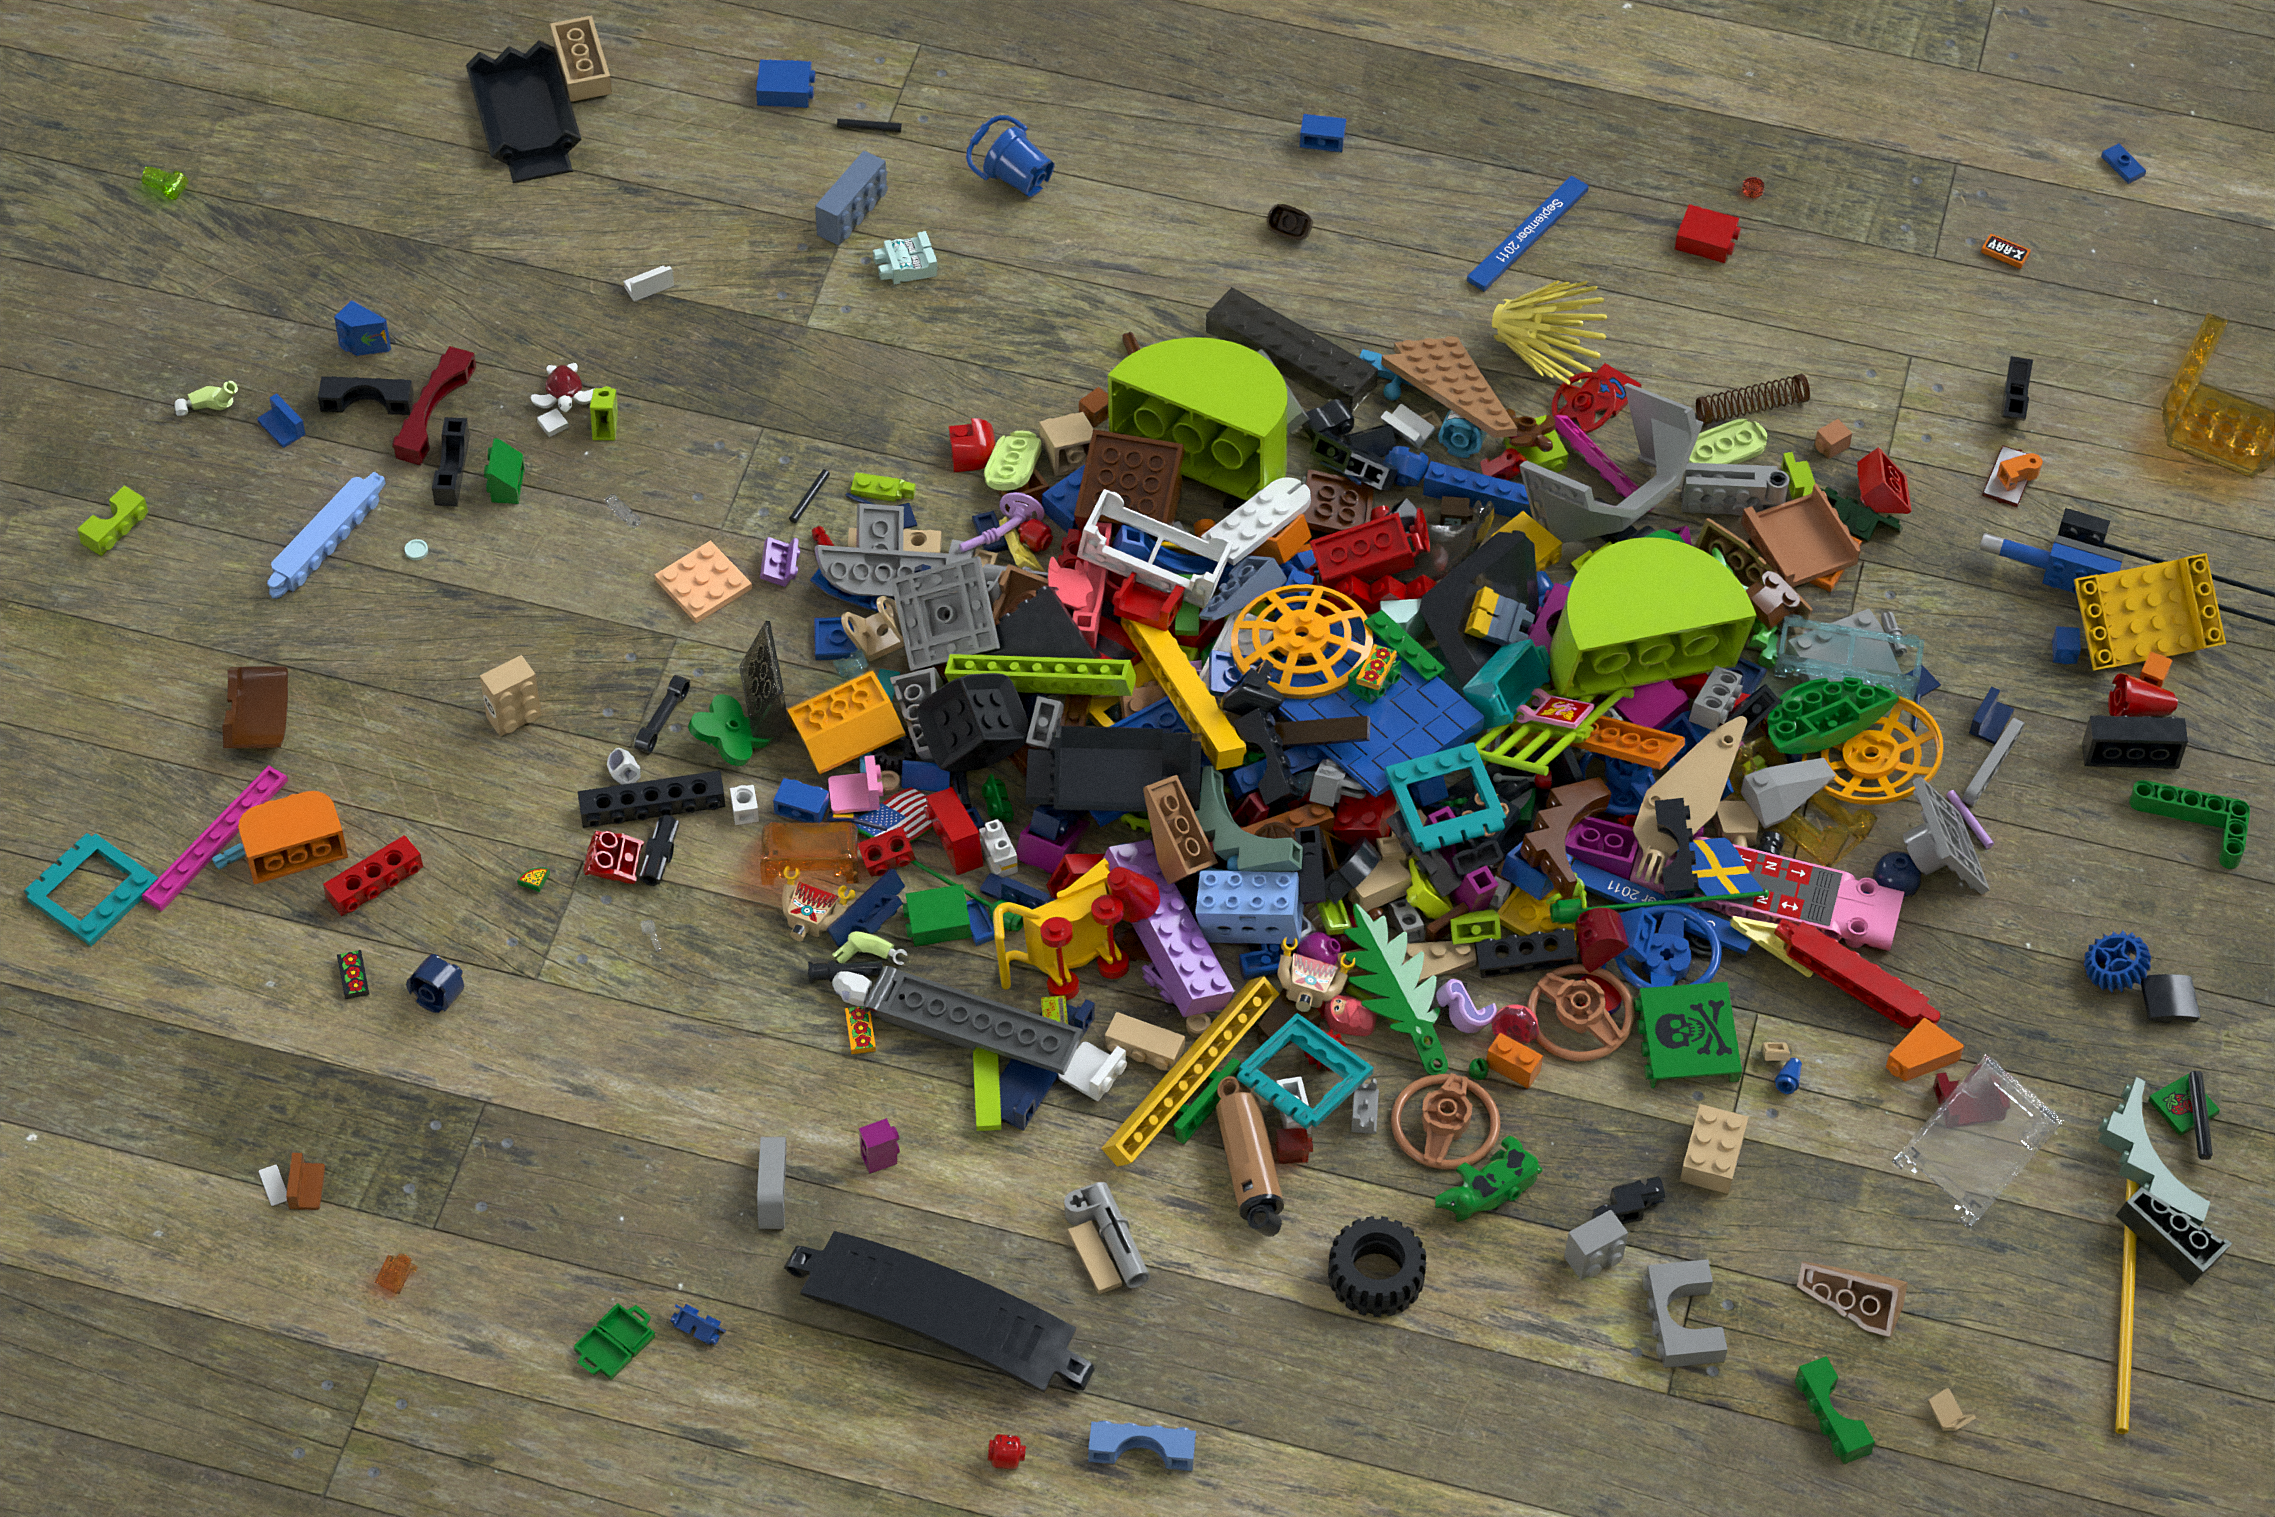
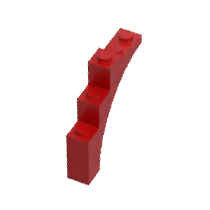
(1384, 589)

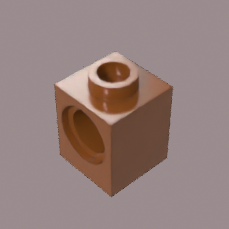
(1095, 406)

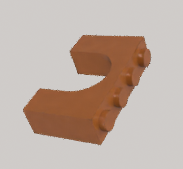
(1305, 816)

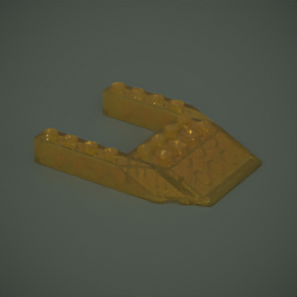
(2213, 421)

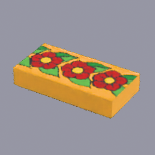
(1376, 667)
(860, 1030)

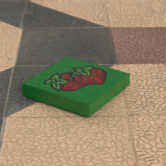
(2176, 1107)

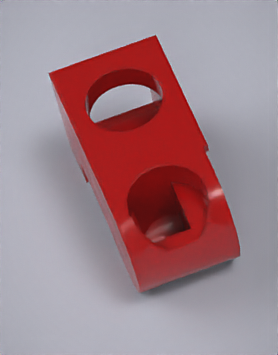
(1504, 466)

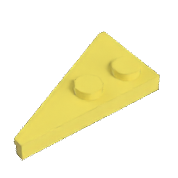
(1022, 555)
(1763, 935)

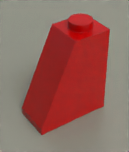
(1070, 870)

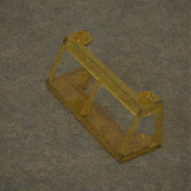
(1823, 845)

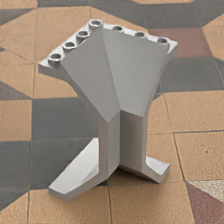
(1665, 441)

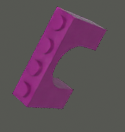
(1548, 616)
(1478, 886)

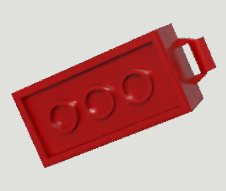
(1364, 551)

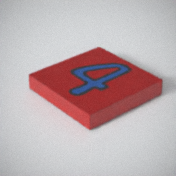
(1618, 380)

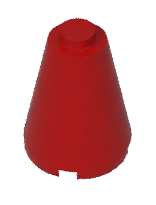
(2139, 698)
(1136, 891)

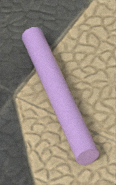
(1970, 819)

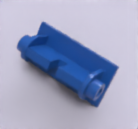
(688, 1318)

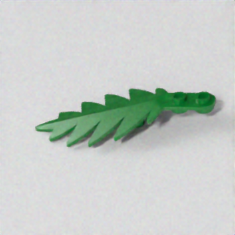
(1397, 984)

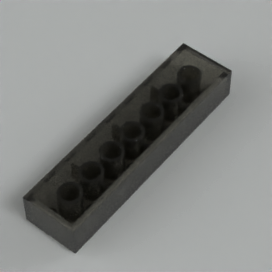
(1292, 349)

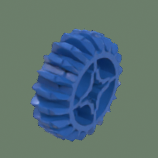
(2119, 968)

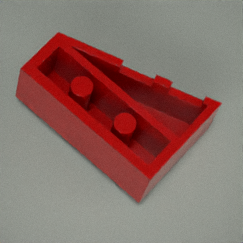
(955, 830)

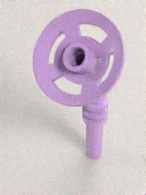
(1017, 514)

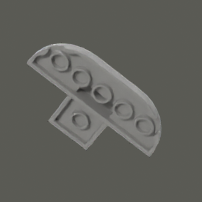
(877, 554)

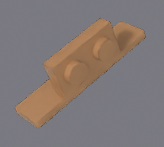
(1140, 698)

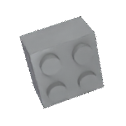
(1596, 1245)

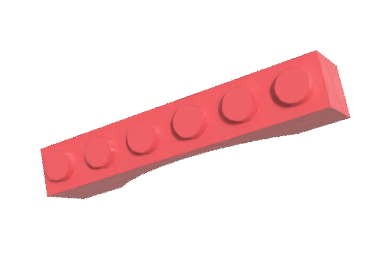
(1089, 617)

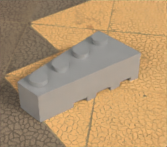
(910, 692)

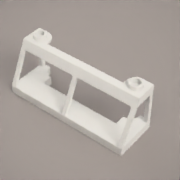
(1093, 549)

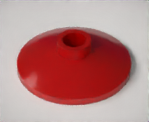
(1421, 527)

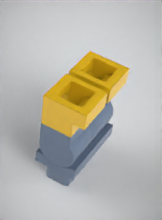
(1498, 618)

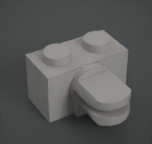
(1332, 782)

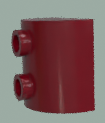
(1599, 936)

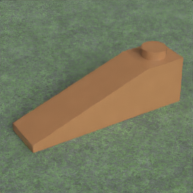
(1861, 1296)

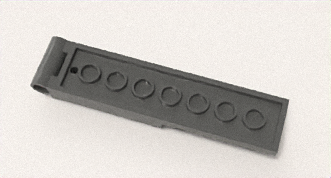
(971, 1020)

